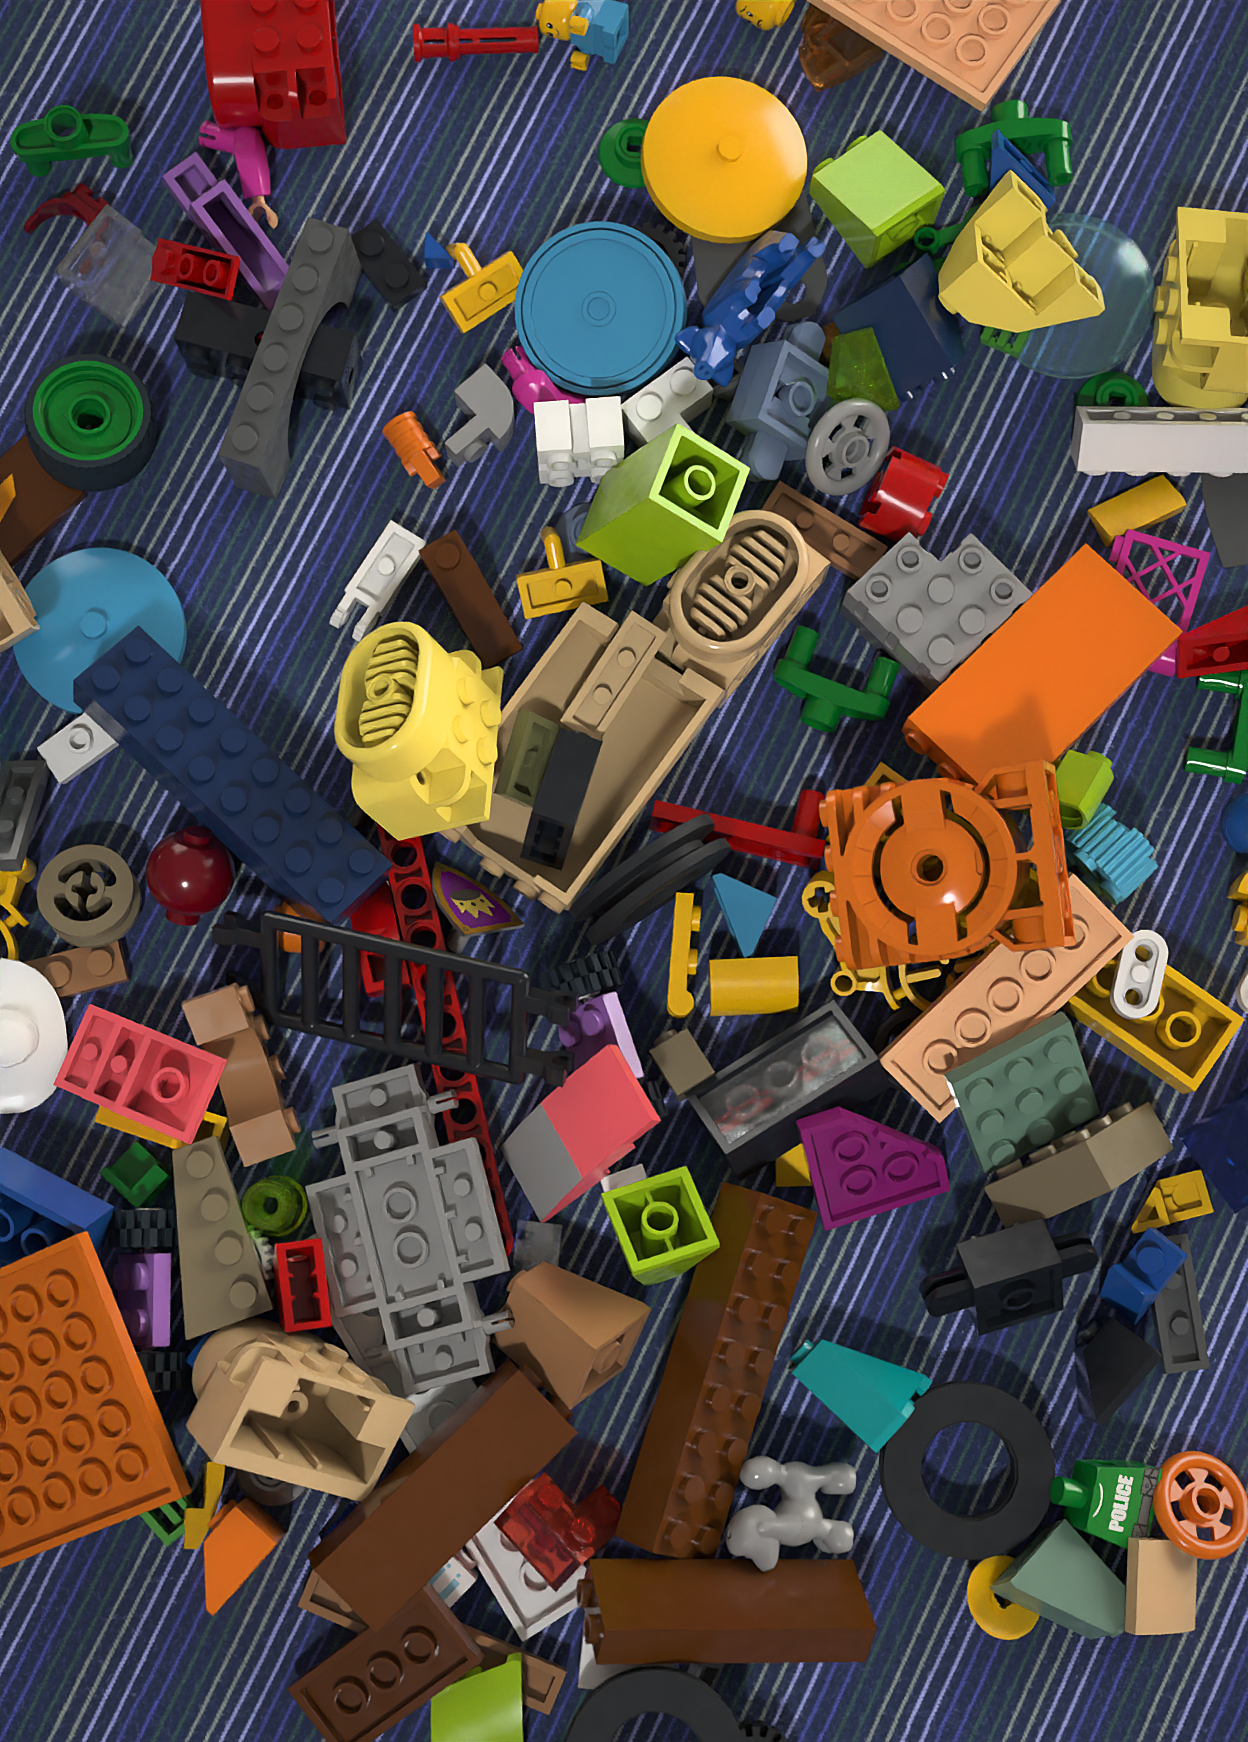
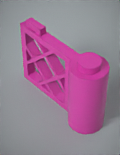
(1119, 554)

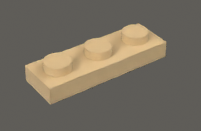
(614, 676)

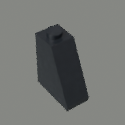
(560, 798)

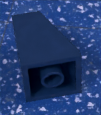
(909, 325)

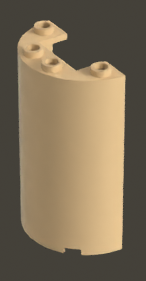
(633, 760)

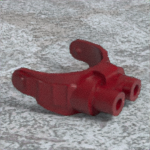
(74, 203)

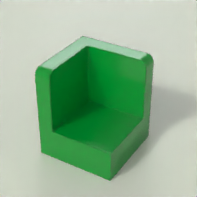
(138, 1176)

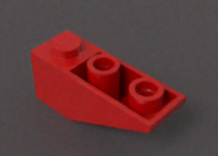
(195, 268)
(379, 918)

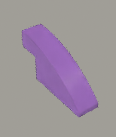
(228, 226)

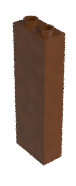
(442, 1494)
(724, 1611)

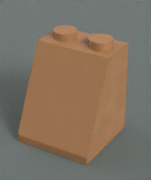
(569, 1330)

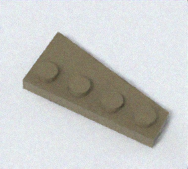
(216, 1250)

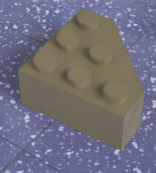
(1079, 1165)

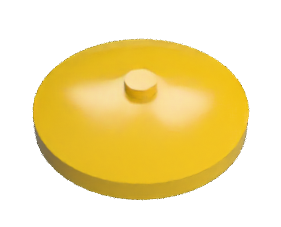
(723, 160)

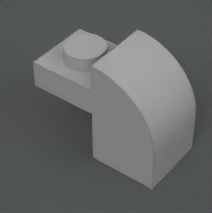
(491, 415)

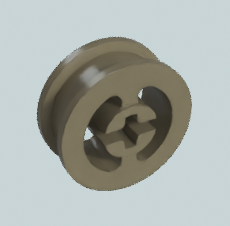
(66, 884)

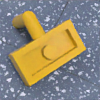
(483, 290)
(561, 584)

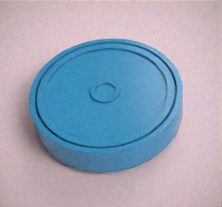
(600, 309)

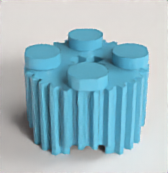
(1109, 856)

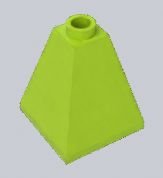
(660, 1225)

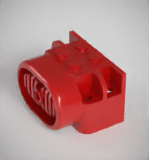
(275, 69)

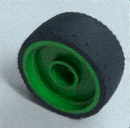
(83, 393)

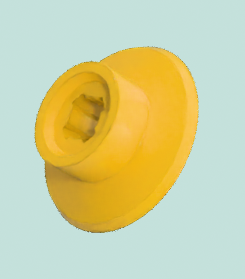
(1002, 1622)

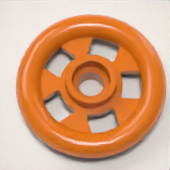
(1213, 1501)

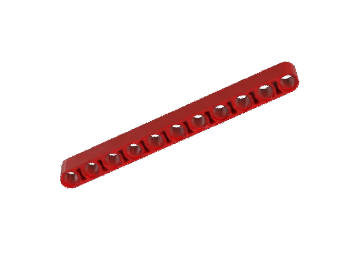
(467, 1088)

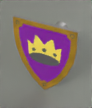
(469, 906)

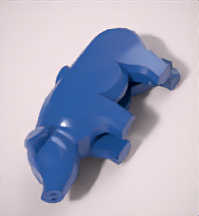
(746, 302)

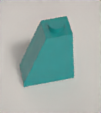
(859, 1388)

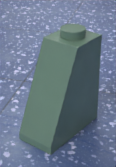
(1065, 1583)

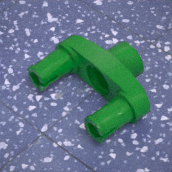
(1026, 134)
(94, 136)
(826, 698)
(1233, 763)

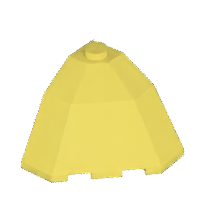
(1012, 267)

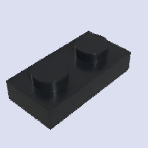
(387, 266)

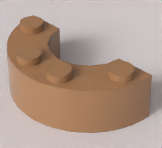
(250, 1081)

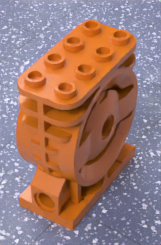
(877, 937)

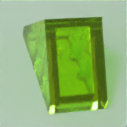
(860, 370)

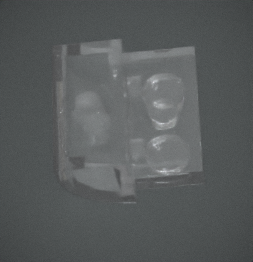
(110, 267)

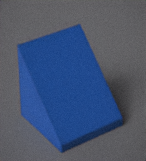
(435, 255)

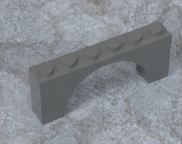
(319, 276)

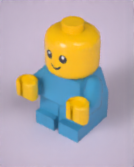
(591, 25)

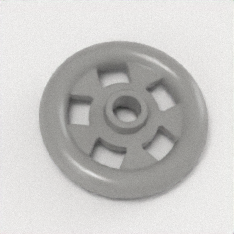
(847, 447)

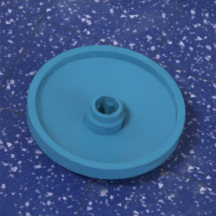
(85, 609)

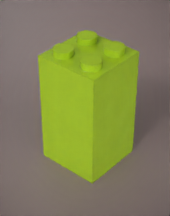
(663, 505)

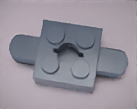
(780, 399)

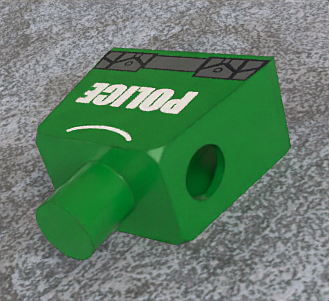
(1108, 1498)

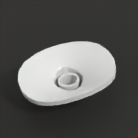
(30, 1037)

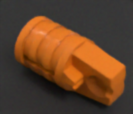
(414, 448)

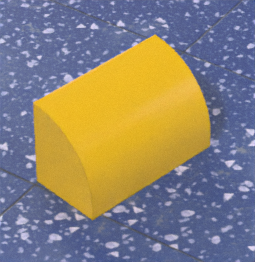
(753, 986)

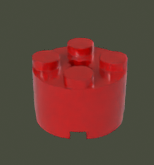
(901, 496)

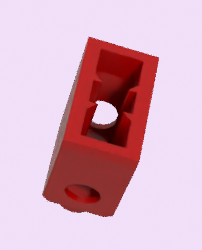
(301, 1285)

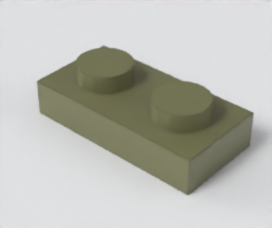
(526, 758)

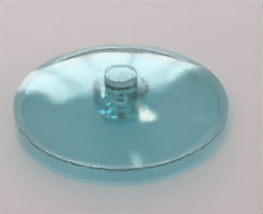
(1127, 286)

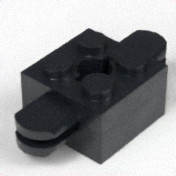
(1009, 1275)

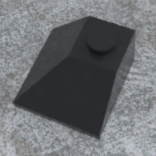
(1109, 1367)

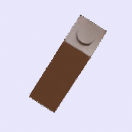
(469, 599)

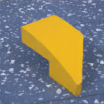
(1174, 1200)
(197, 1518)

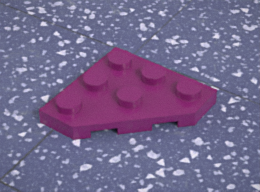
(866, 1166)

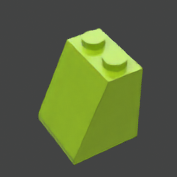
(876, 196)

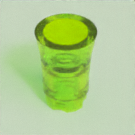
(291, 1205)

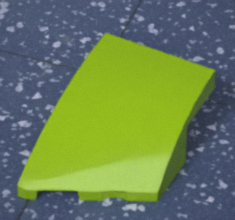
(481, 1706)

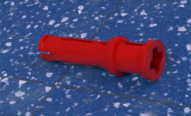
(525, 41)

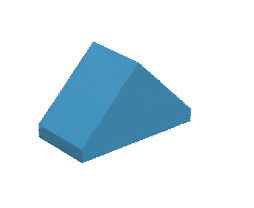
(744, 911)

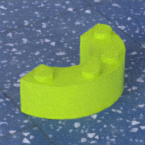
(1081, 787)

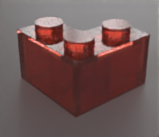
(555, 1532)

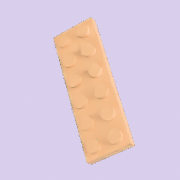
(1000, 999)

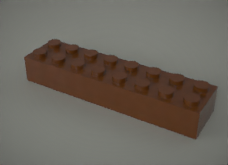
(716, 1376)

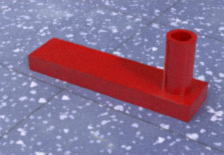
(792, 847)

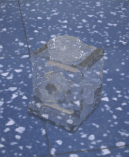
(540, 1244)

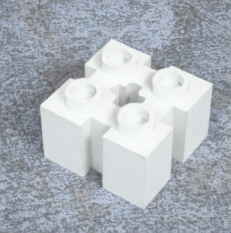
(578, 439)

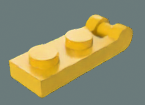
(682, 957)

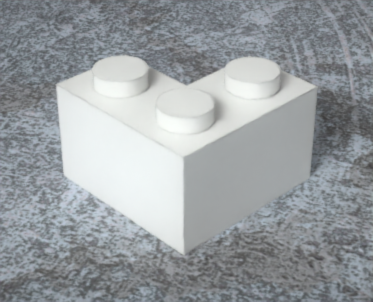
(664, 402)

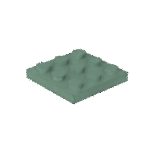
(1023, 1093)

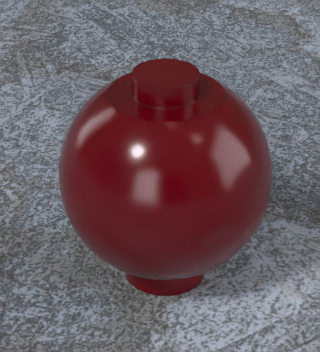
(190, 874)

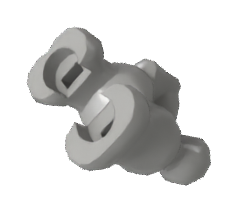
(797, 1518)

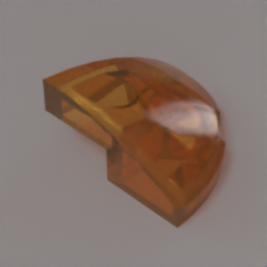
(833, 50)

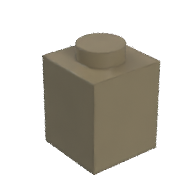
(680, 1062)

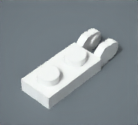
(379, 578)

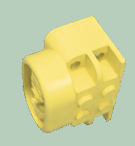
(1203, 312)
(418, 731)

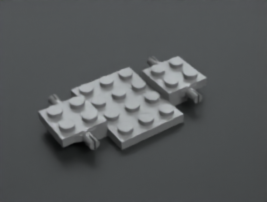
(409, 1229)

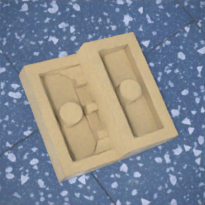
(1159, 1587)

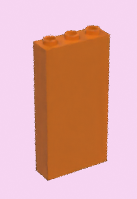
(1043, 674)

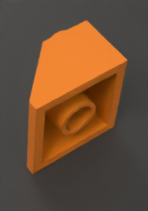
(236, 1547)

